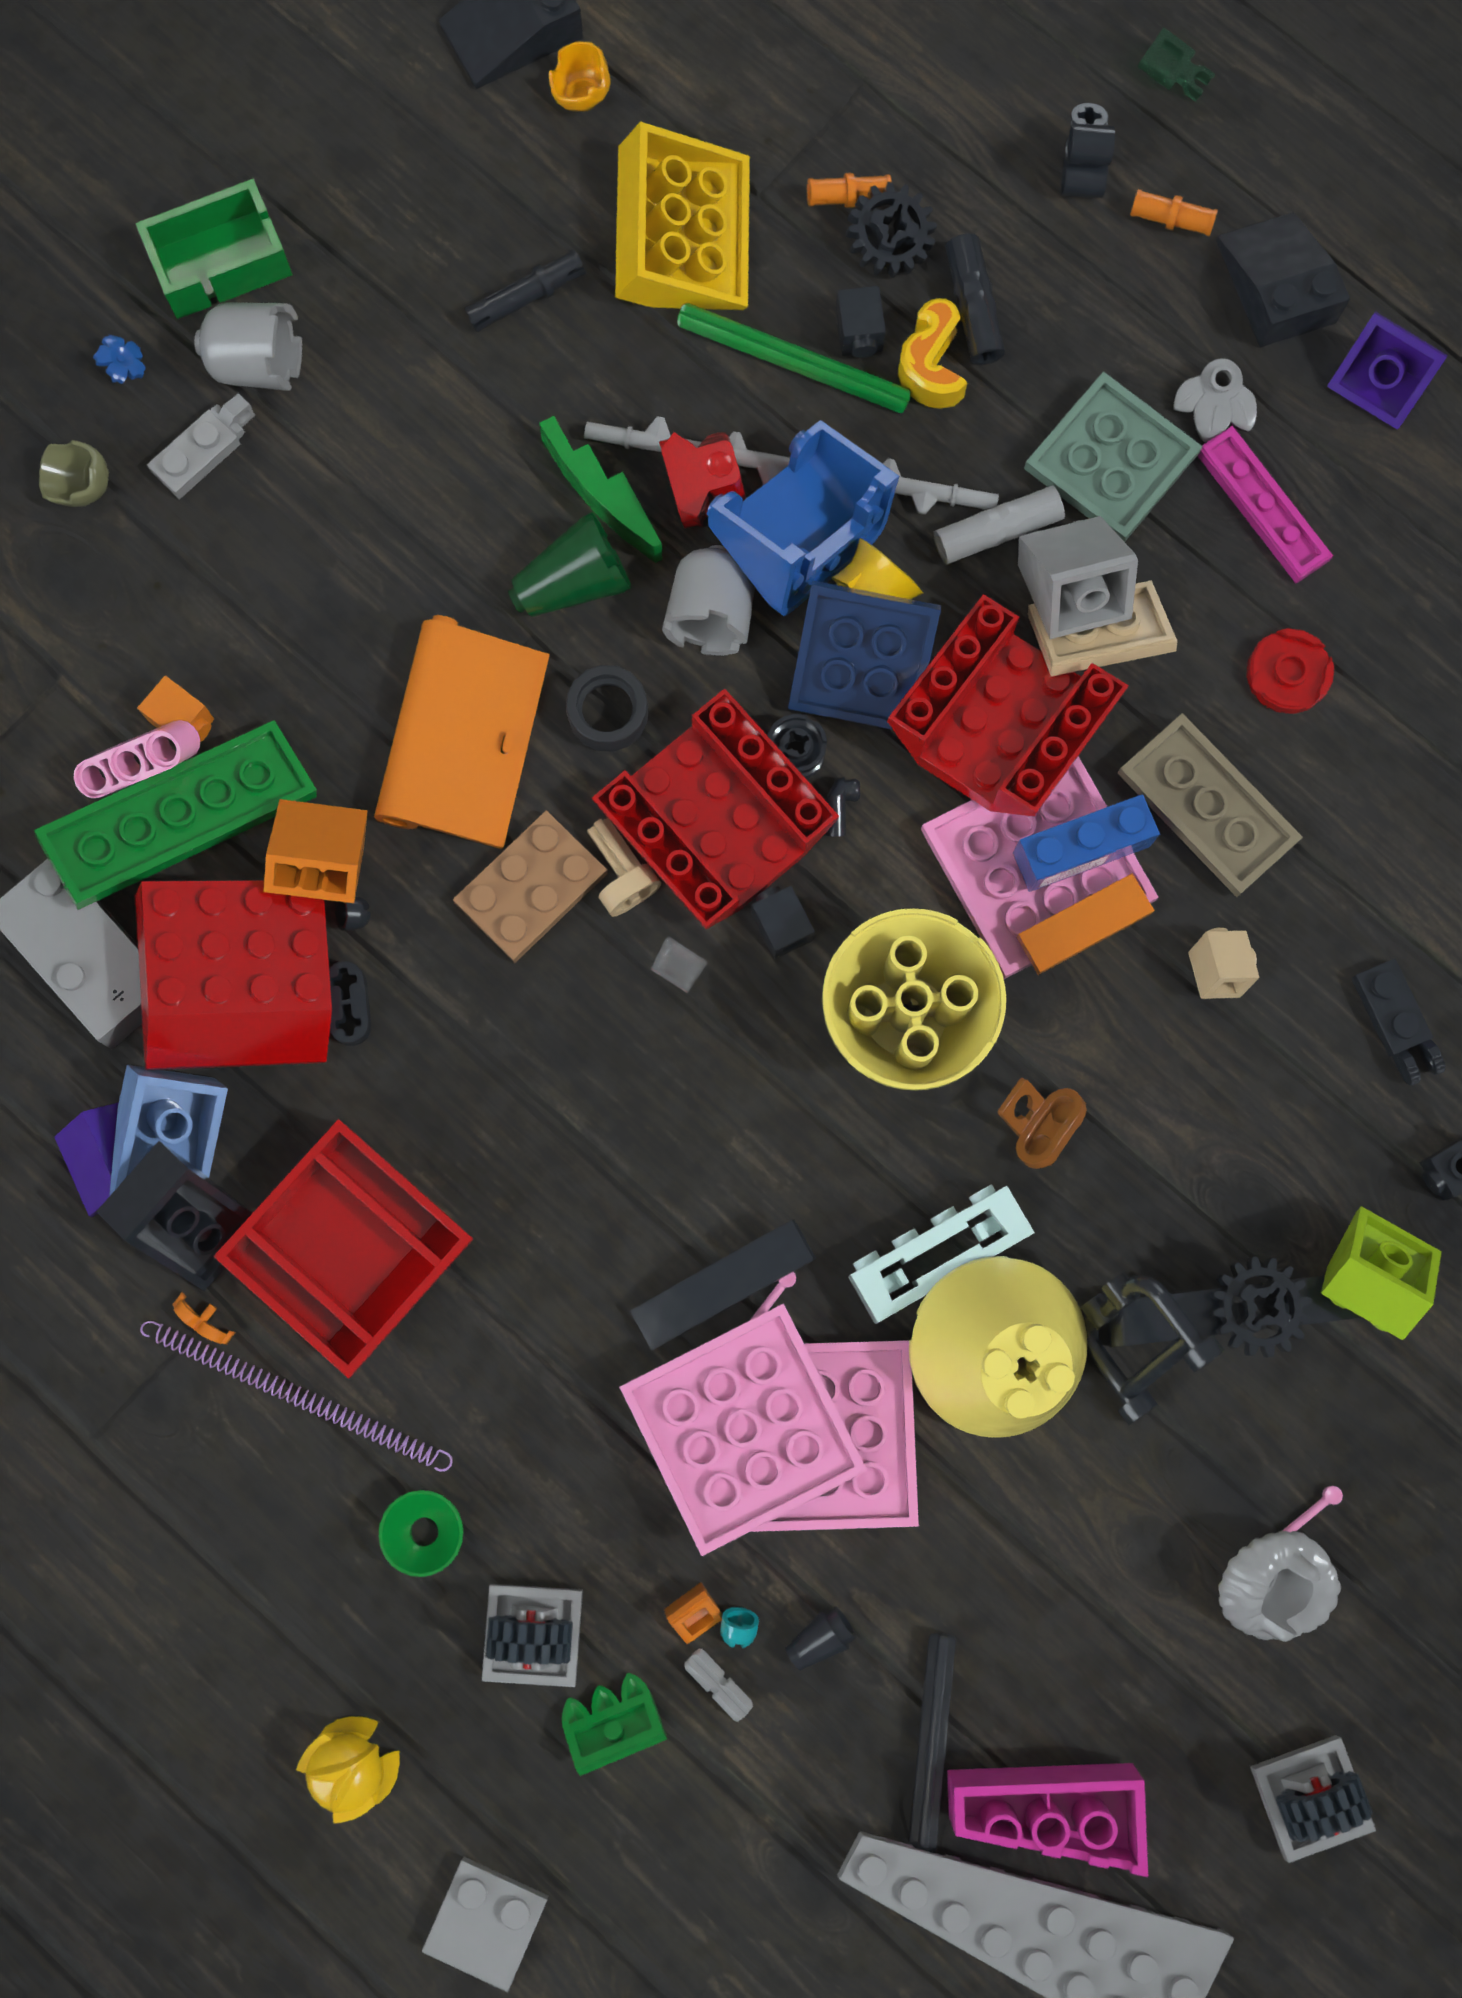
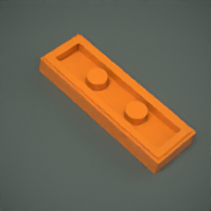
(1085, 923)

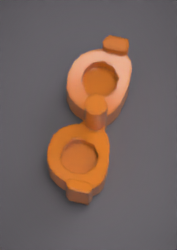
(199, 1323)

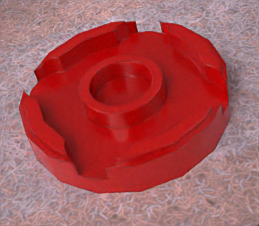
(1290, 671)

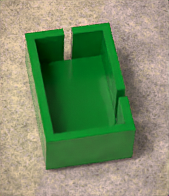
(214, 248)

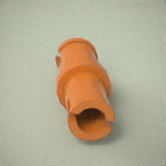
(843, 190)
(1173, 212)

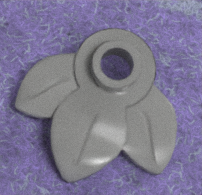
(1217, 405)

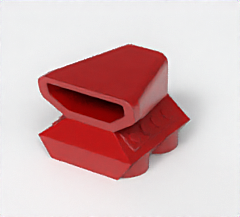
(700, 474)

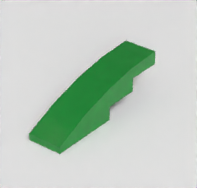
(609, 498)

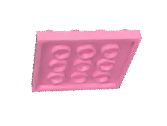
(980, 864)
(875, 1401)
(743, 1429)

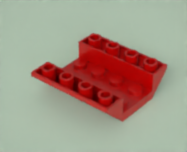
(997, 718)
(718, 811)

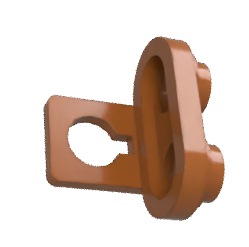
(1046, 1125)

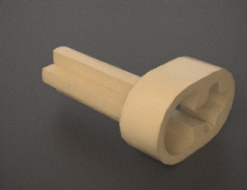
(635, 880)

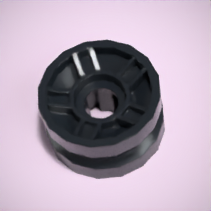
(803, 730)

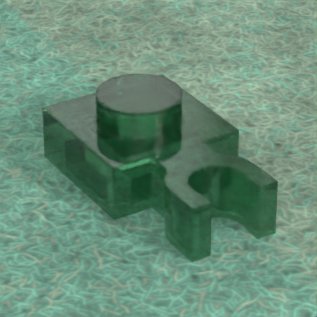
(1170, 62)

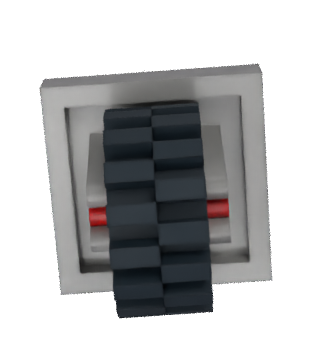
(532, 1635)
(1313, 1798)

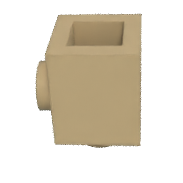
(1223, 964)

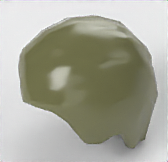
(72, 474)

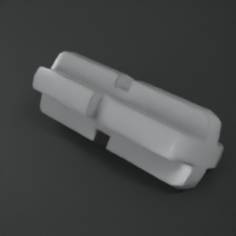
(712, 1678)

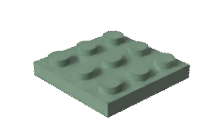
(1113, 456)

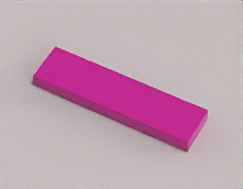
(1264, 504)

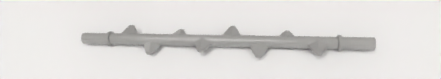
(768, 465)

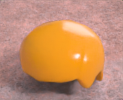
(580, 77)

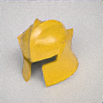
(876, 573)
(346, 1768)

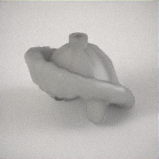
(1279, 1587)

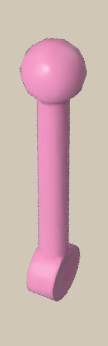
(786, 1282)
(1330, 1495)

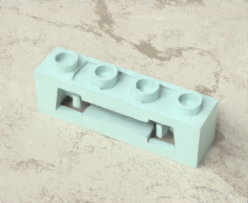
(1003, 1216)

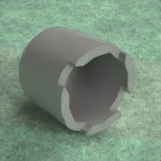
(250, 345)
(709, 602)

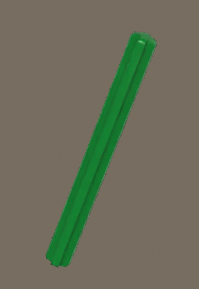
(793, 357)

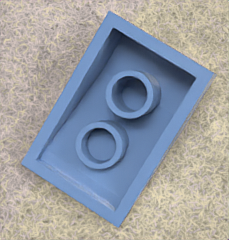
(166, 1108)

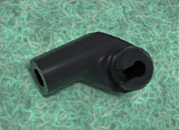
(840, 792)

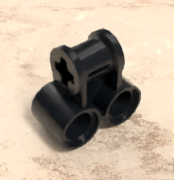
(1087, 152)

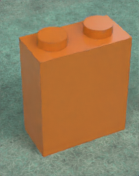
(315, 851)

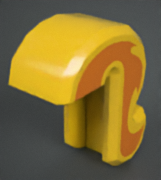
(921, 352)

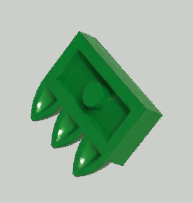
(614, 1727)

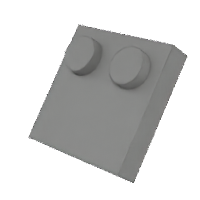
(485, 1924)

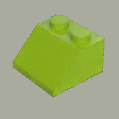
(1382, 1274)

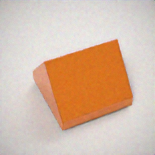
(693, 1613)

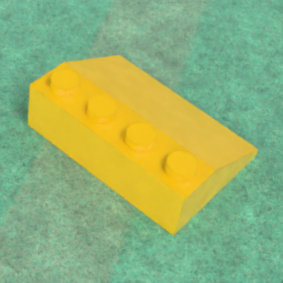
(681, 222)

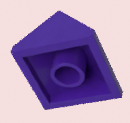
(1387, 370)
(88, 1153)

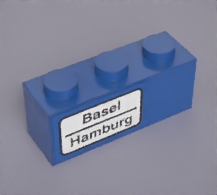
(1085, 843)

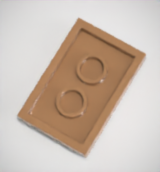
(530, 886)

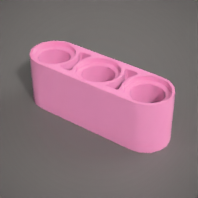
(123, 770)

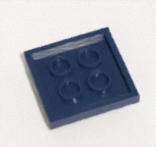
(860, 653)

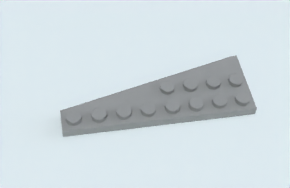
(1038, 1930)

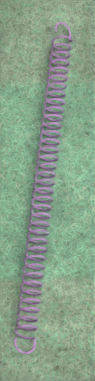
(302, 1400)

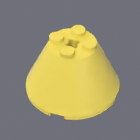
(935, 970)
(998, 1346)

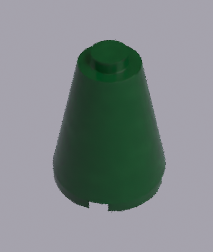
(570, 571)

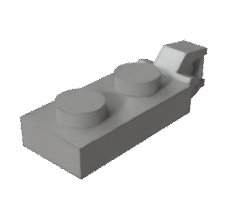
(202, 446)

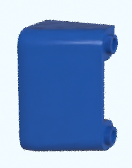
(805, 517)

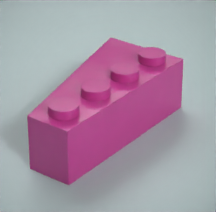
(1059, 1810)

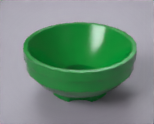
(397, 1538)

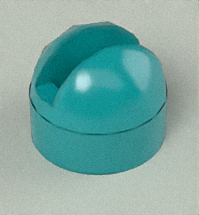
(739, 1626)

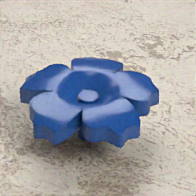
(120, 359)

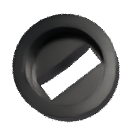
(352, 915)

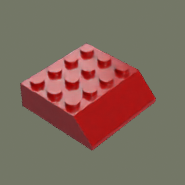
(231, 975)
(343, 1248)

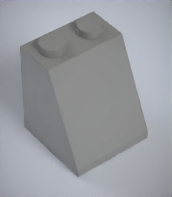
(1078, 576)

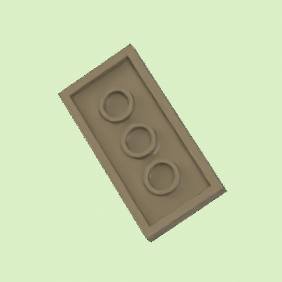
(1209, 805)

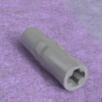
(999, 524)

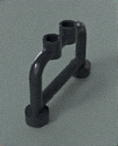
(1188, 1346)

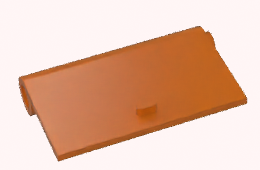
(450, 733)

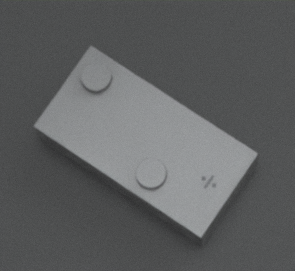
(77, 953)

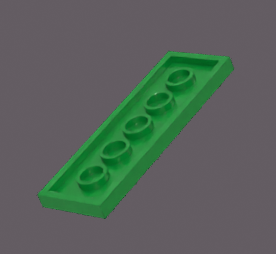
(174, 814)

